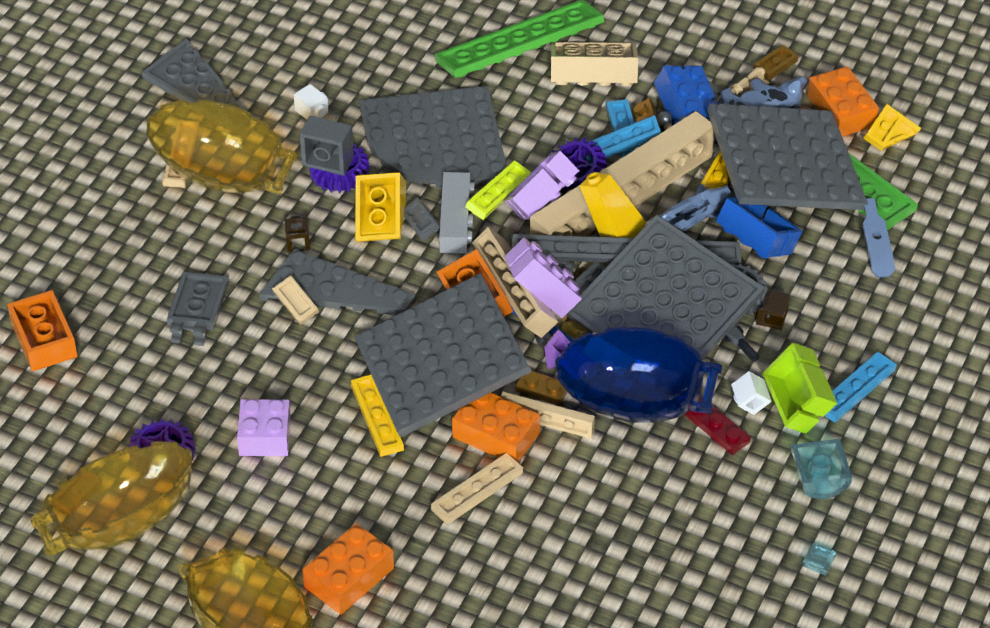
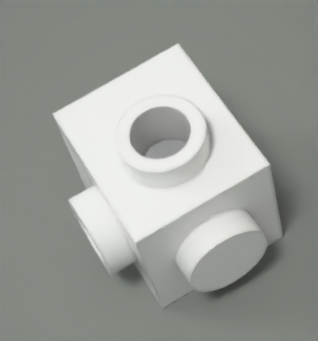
(311, 102)
(751, 393)

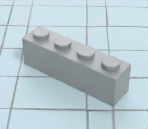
(454, 215)

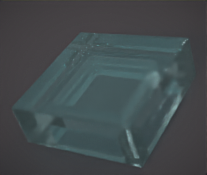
(819, 559)

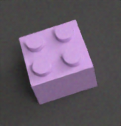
(264, 427)

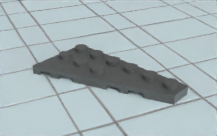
(188, 77)
(337, 286)

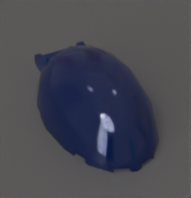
(637, 375)

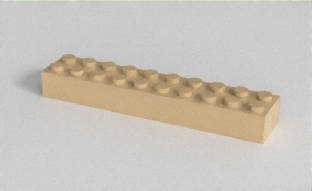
(637, 174)

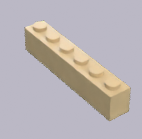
(529, 309)

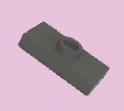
(420, 219)

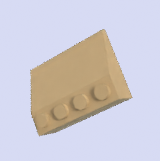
(594, 62)

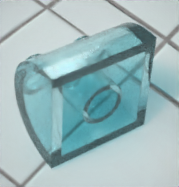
(822, 468)

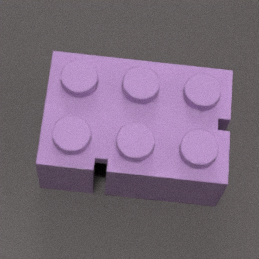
(542, 185)
(543, 277)

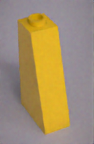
(610, 207)

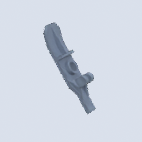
(879, 249)

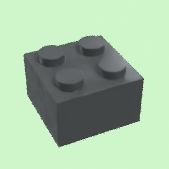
(326, 145)

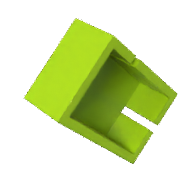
(799, 388)

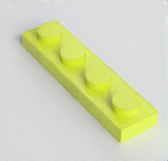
(497, 190)

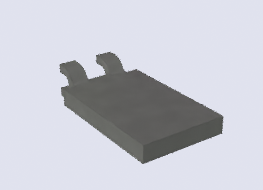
(196, 305)

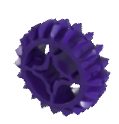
(576, 153)
(338, 182)
(163, 432)

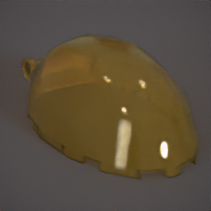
(219, 146)
(116, 498)
(243, 593)

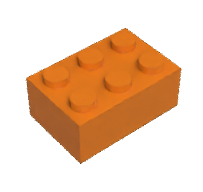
(845, 97)
(468, 267)
(42, 330)
(496, 426)
(348, 568)

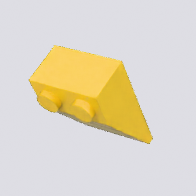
(379, 206)

